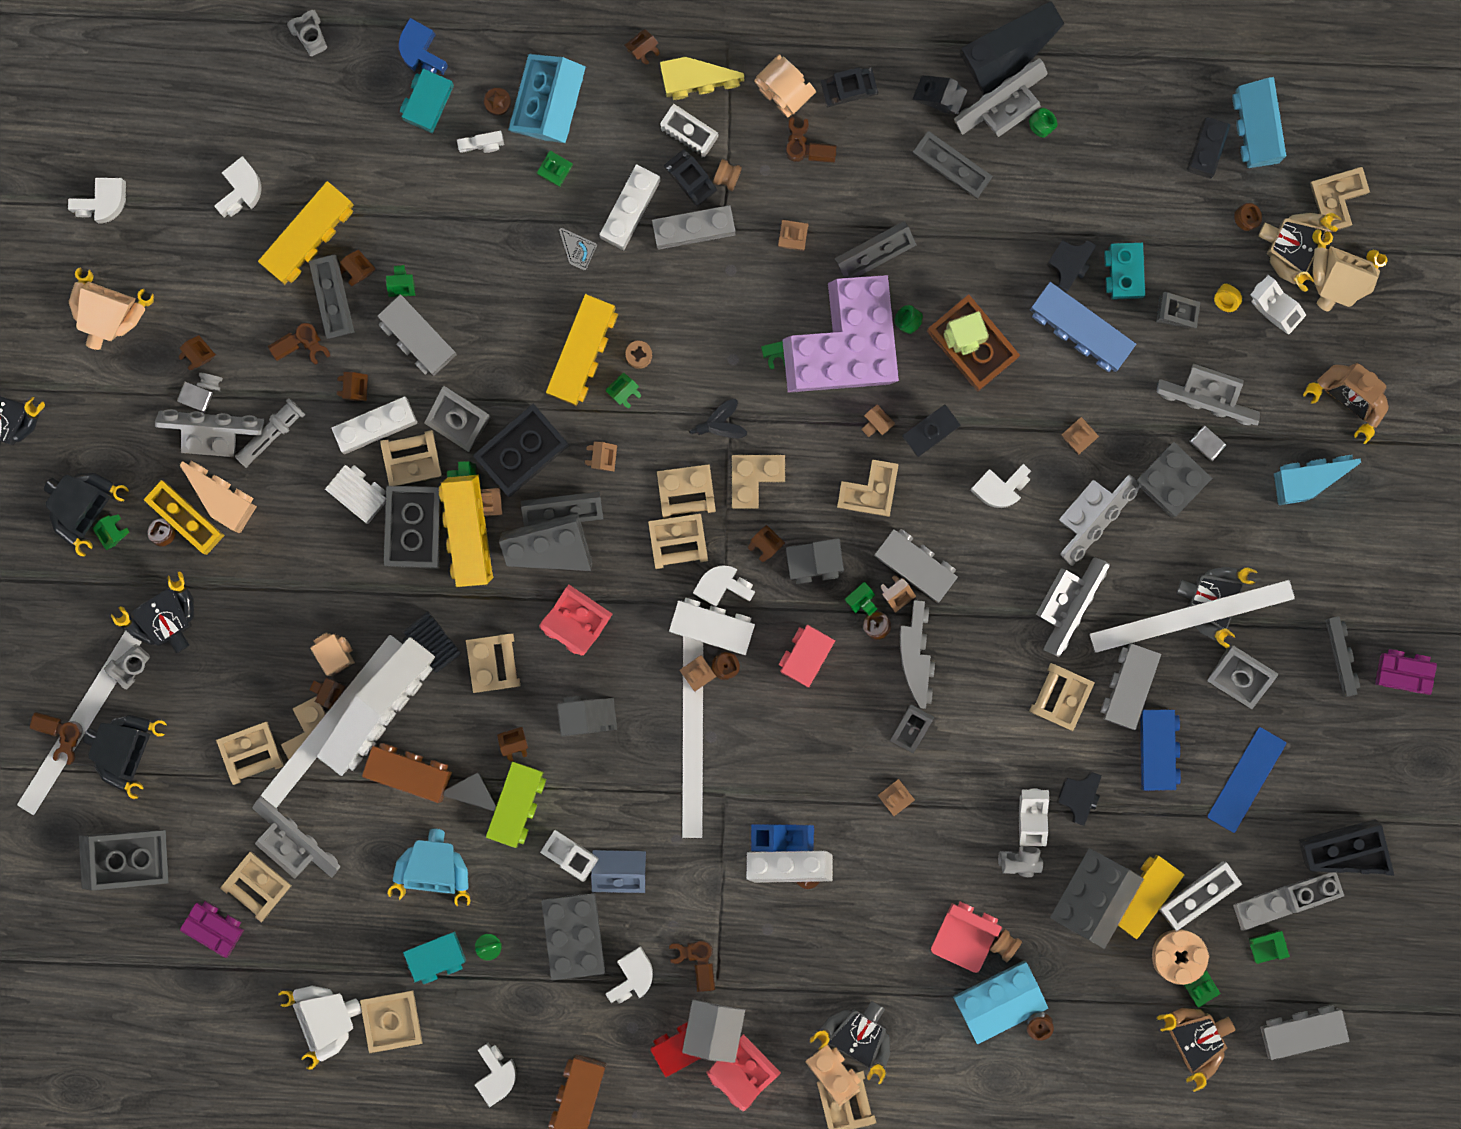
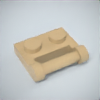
(413, 467)
(686, 482)
(674, 532)
(484, 666)
(1070, 701)
(246, 744)
(262, 880)
(842, 1116)

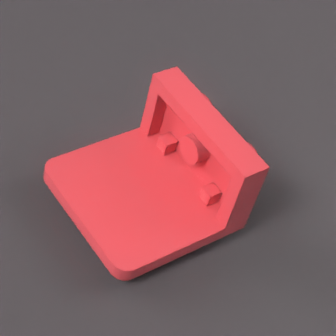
(575, 621)
(965, 937)
(745, 1077)

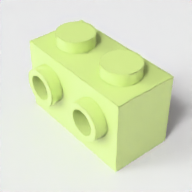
(966, 333)

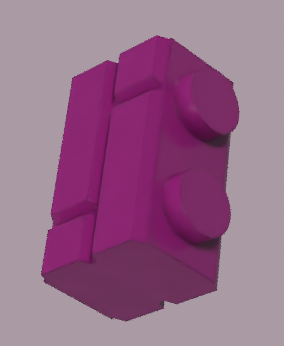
(1406, 673)
(212, 928)

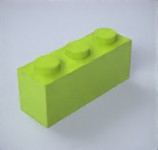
(516, 805)

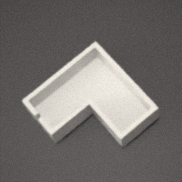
(376, 706)

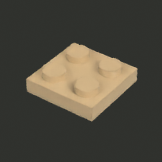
(391, 1021)

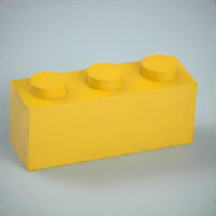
(184, 517)
(1158, 883)

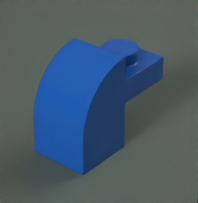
(414, 45)
(782, 837)

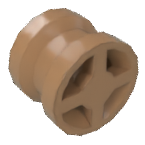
(727, 175)
(638, 359)
(1005, 945)

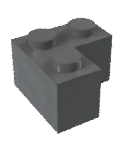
(815, 559)

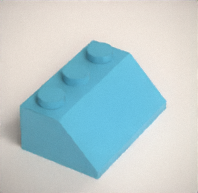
(547, 98)
(1259, 123)
(1000, 1002)

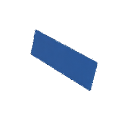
(1246, 779)

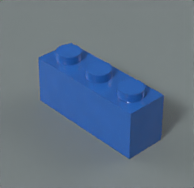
(1159, 750)

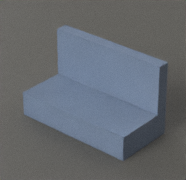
(619, 871)

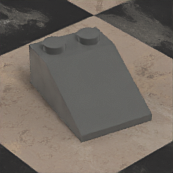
(123, 859)

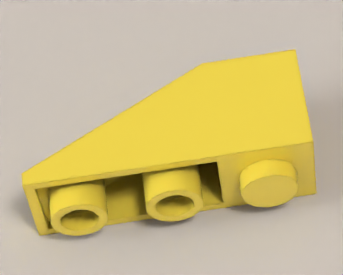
(691, 75)

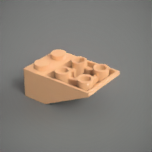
(222, 504)

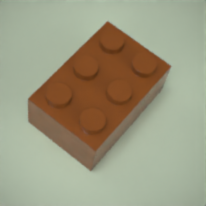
(989, 359)
(407, 772)
(579, 1094)

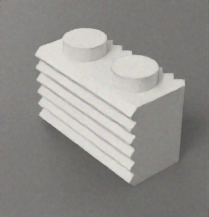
(689, 130)
(356, 493)

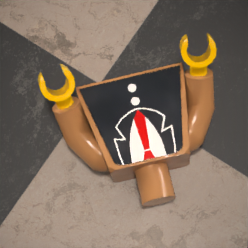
(1357, 391)
(1198, 1041)

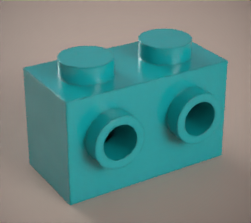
(426, 100)
(1126, 271)
(435, 957)

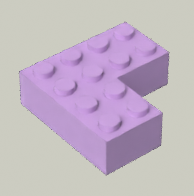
(859, 348)

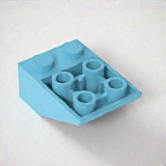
(1304, 483)

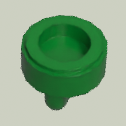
(1043, 122)
(908, 319)
(488, 946)

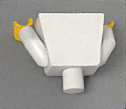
(323, 1020)

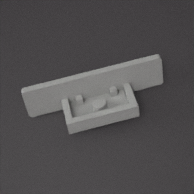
(1005, 104)
(1212, 392)
(209, 433)
(1093, 513)
(1068, 601)
(288, 845)

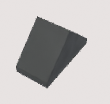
(1177, 310)
(912, 728)
(472, 791)

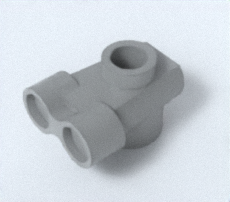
(306, 29)
(125, 670)
(1024, 863)

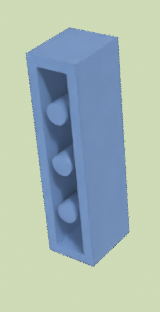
(1082, 327)

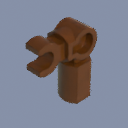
(798, 150)
(289, 343)
(69, 733)
(699, 952)

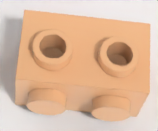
(332, 653)
(832, 1074)

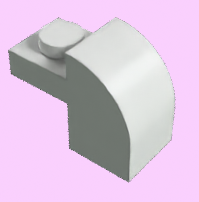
(246, 186)
(108, 200)
(1276, 305)
(998, 494)
(717, 580)
(1033, 817)
(569, 855)
(639, 974)
(500, 1080)

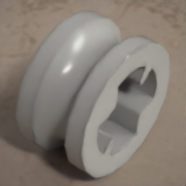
(209, 381)

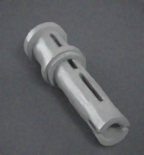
(278, 424)

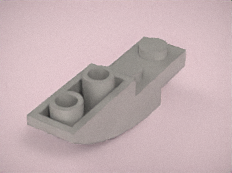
(917, 667)
(1288, 900)

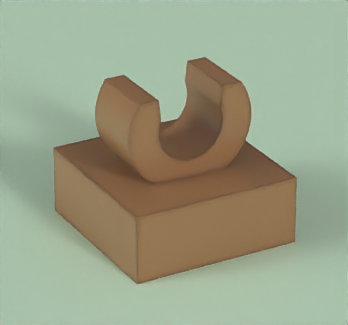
(793, 235)
(878, 421)
(1079, 435)
(603, 456)
(491, 501)
(898, 594)
(697, 673)
(896, 797)

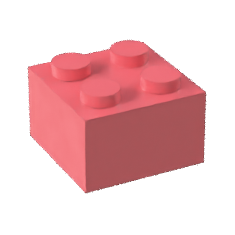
(806, 656)

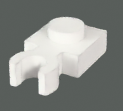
(488, 142)

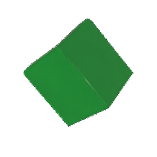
(1269, 946)

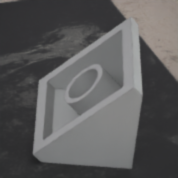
(457, 419)
(1242, 676)
(713, 1031)

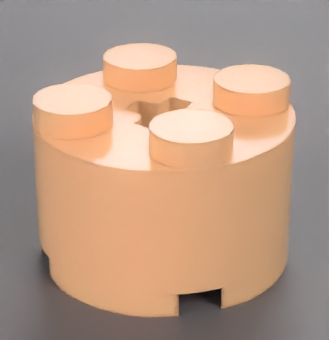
(784, 85)
(1195, 954)

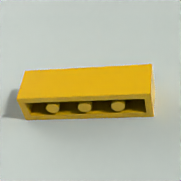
(306, 233)
(581, 350)
(466, 530)

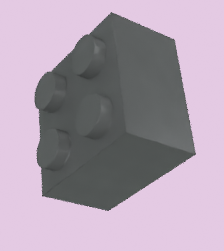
(1173, 480)

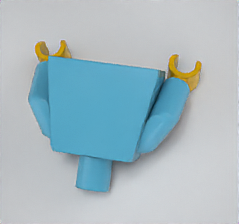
(431, 867)

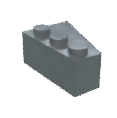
(548, 545)
(586, 716)

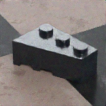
(1349, 849)

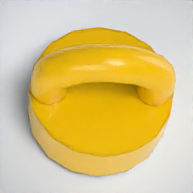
(1228, 298)

